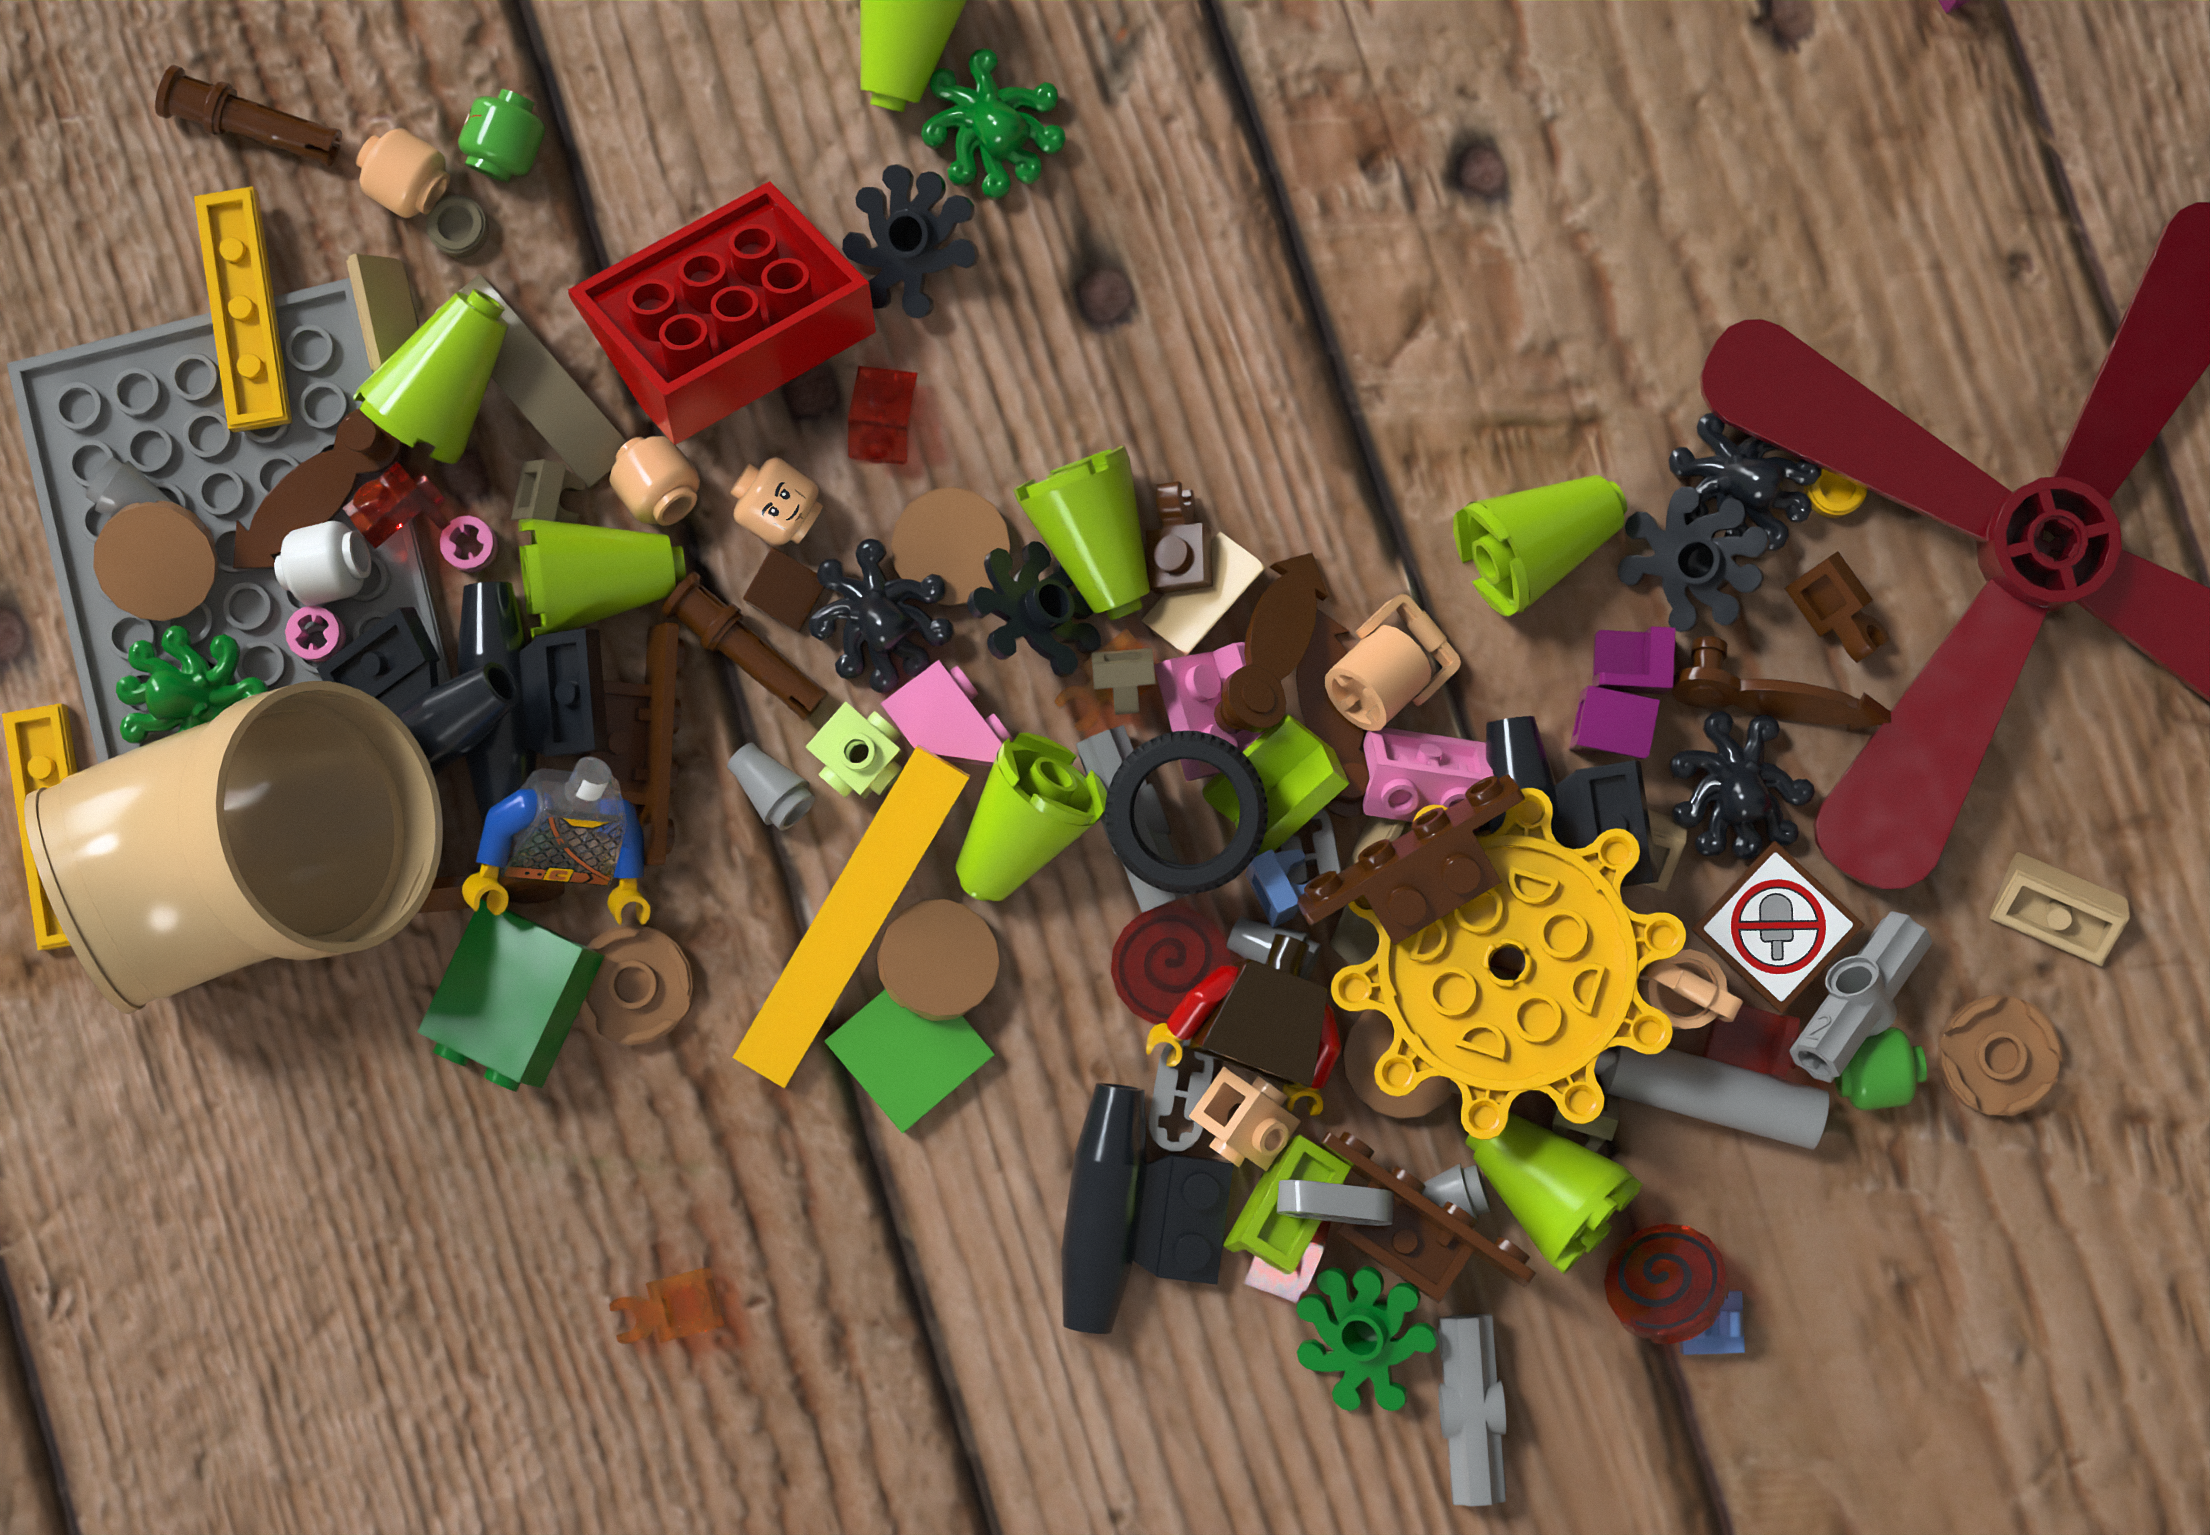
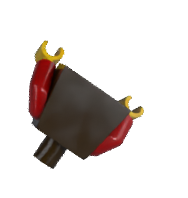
(1260, 1022)

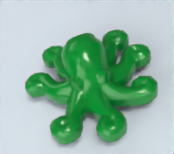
(991, 122)
(182, 696)
(1363, 1334)

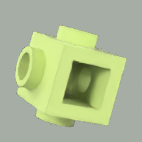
(844, 734)

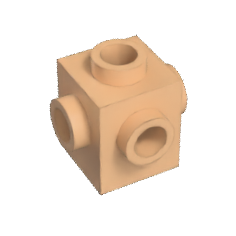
(1245, 1119)

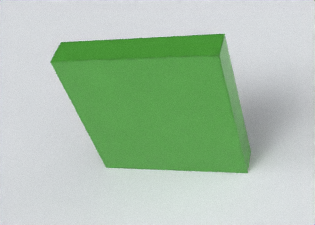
(907, 1059)

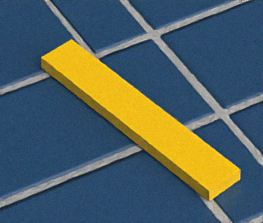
(851, 916)

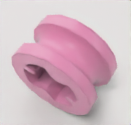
(453, 552)
(297, 634)

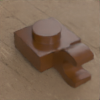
(1180, 551)
(1833, 598)

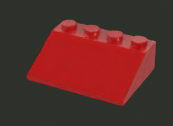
(725, 311)

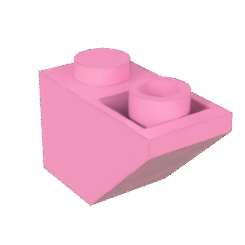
(938, 715)

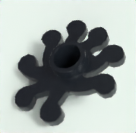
(910, 237)
(1746, 476)
(1695, 559)
(1034, 609)
(880, 616)
(1739, 788)

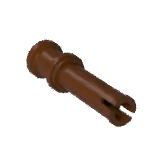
(221, 110)
(723, 630)

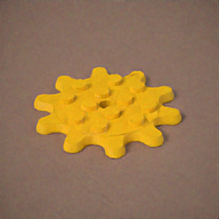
(1562, 1009)

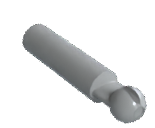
(1717, 1093)

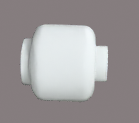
(323, 563)

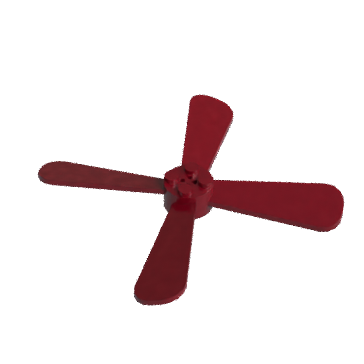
(1912, 776)

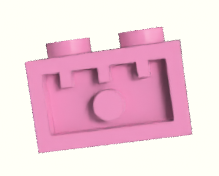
(1190, 694)
(1419, 771)

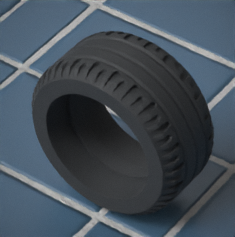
(1186, 877)

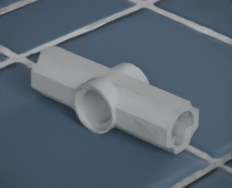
(1104, 755)
(1860, 996)
(1472, 1409)

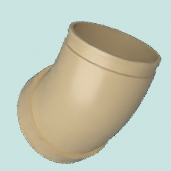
(240, 841)

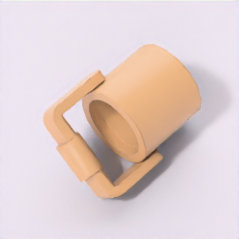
(1390, 667)
(1688, 990)

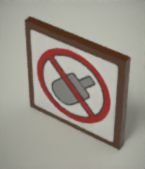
(1777, 927)

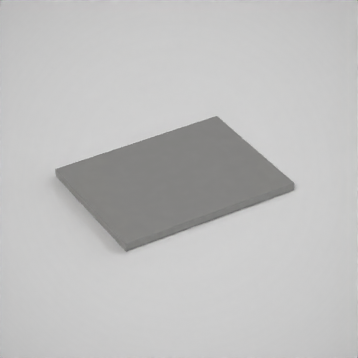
(162, 408)

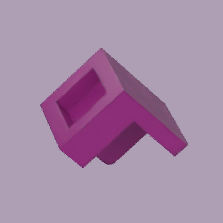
(1634, 660)
(1614, 723)

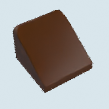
(784, 590)

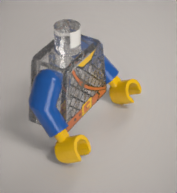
(563, 831)

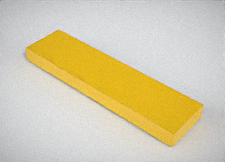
(243, 309)
(39, 757)

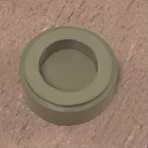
(457, 226)

